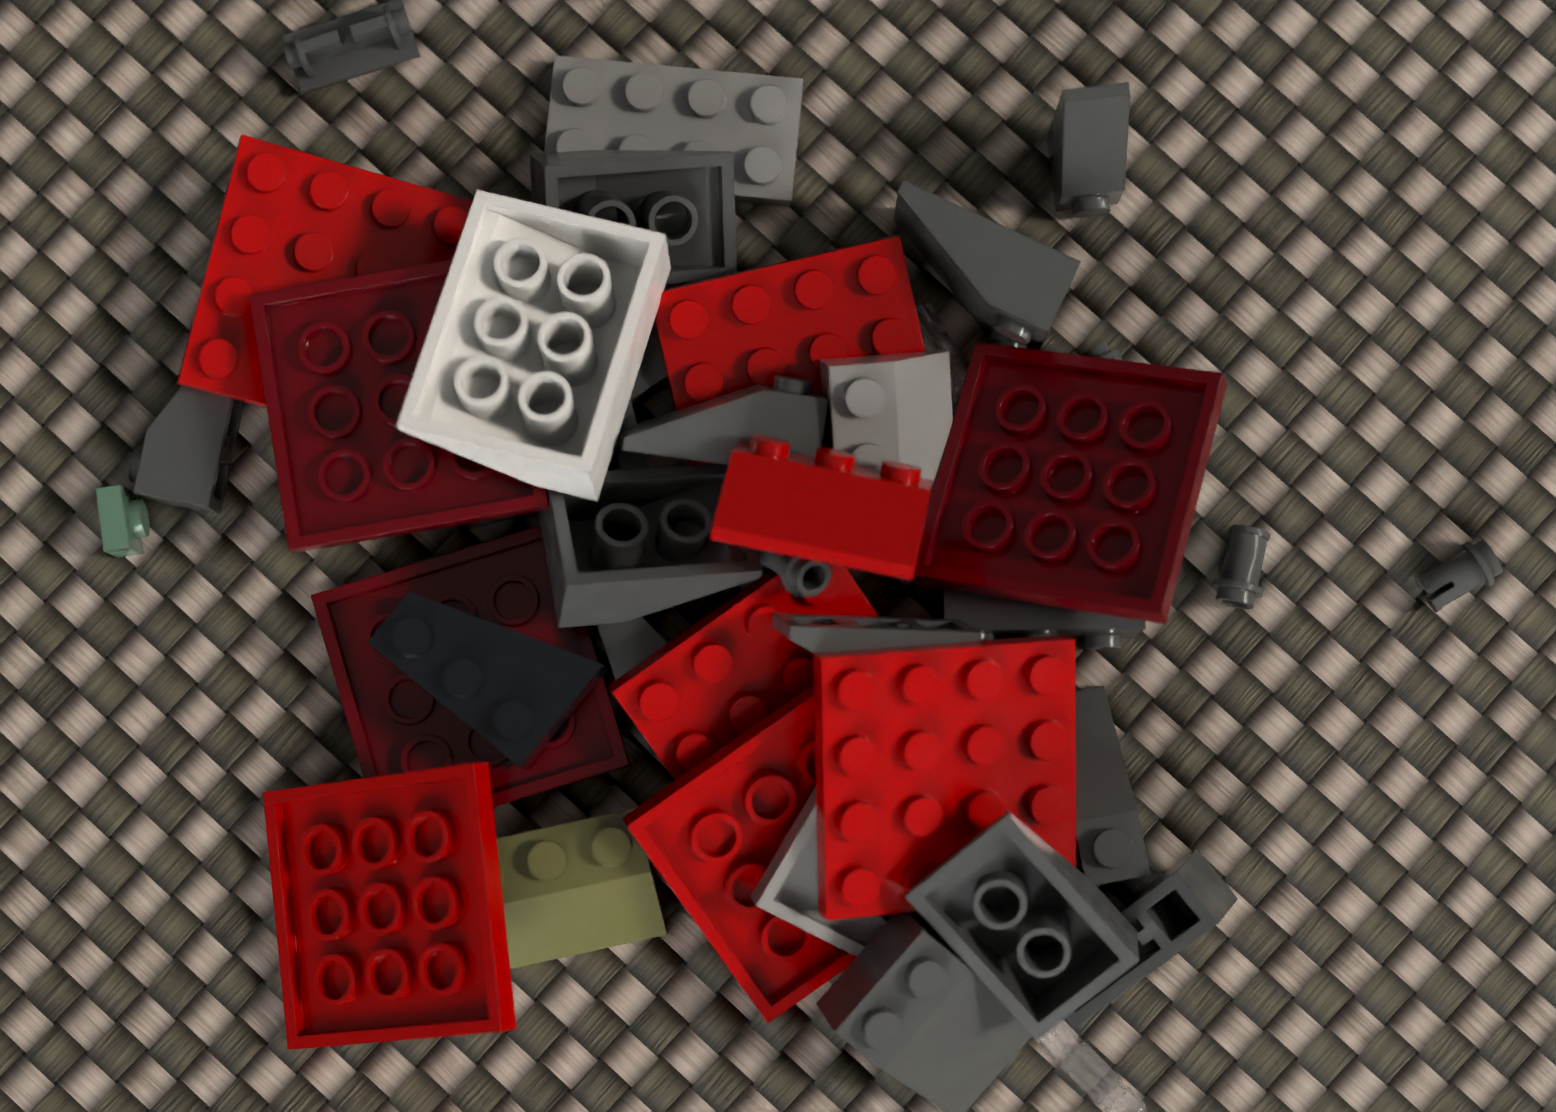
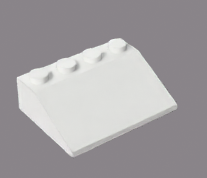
(537, 342)

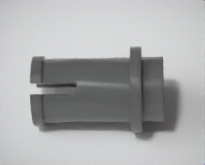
(1242, 567)
(1459, 574)
(798, 575)

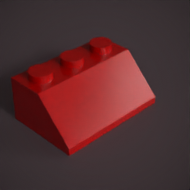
(823, 507)

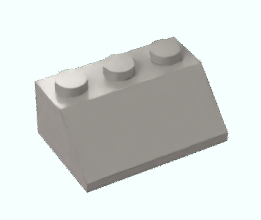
(889, 408)

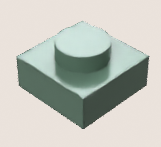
(122, 520)

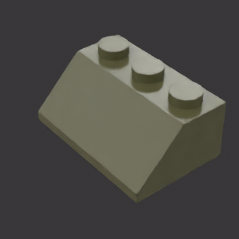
(577, 890)

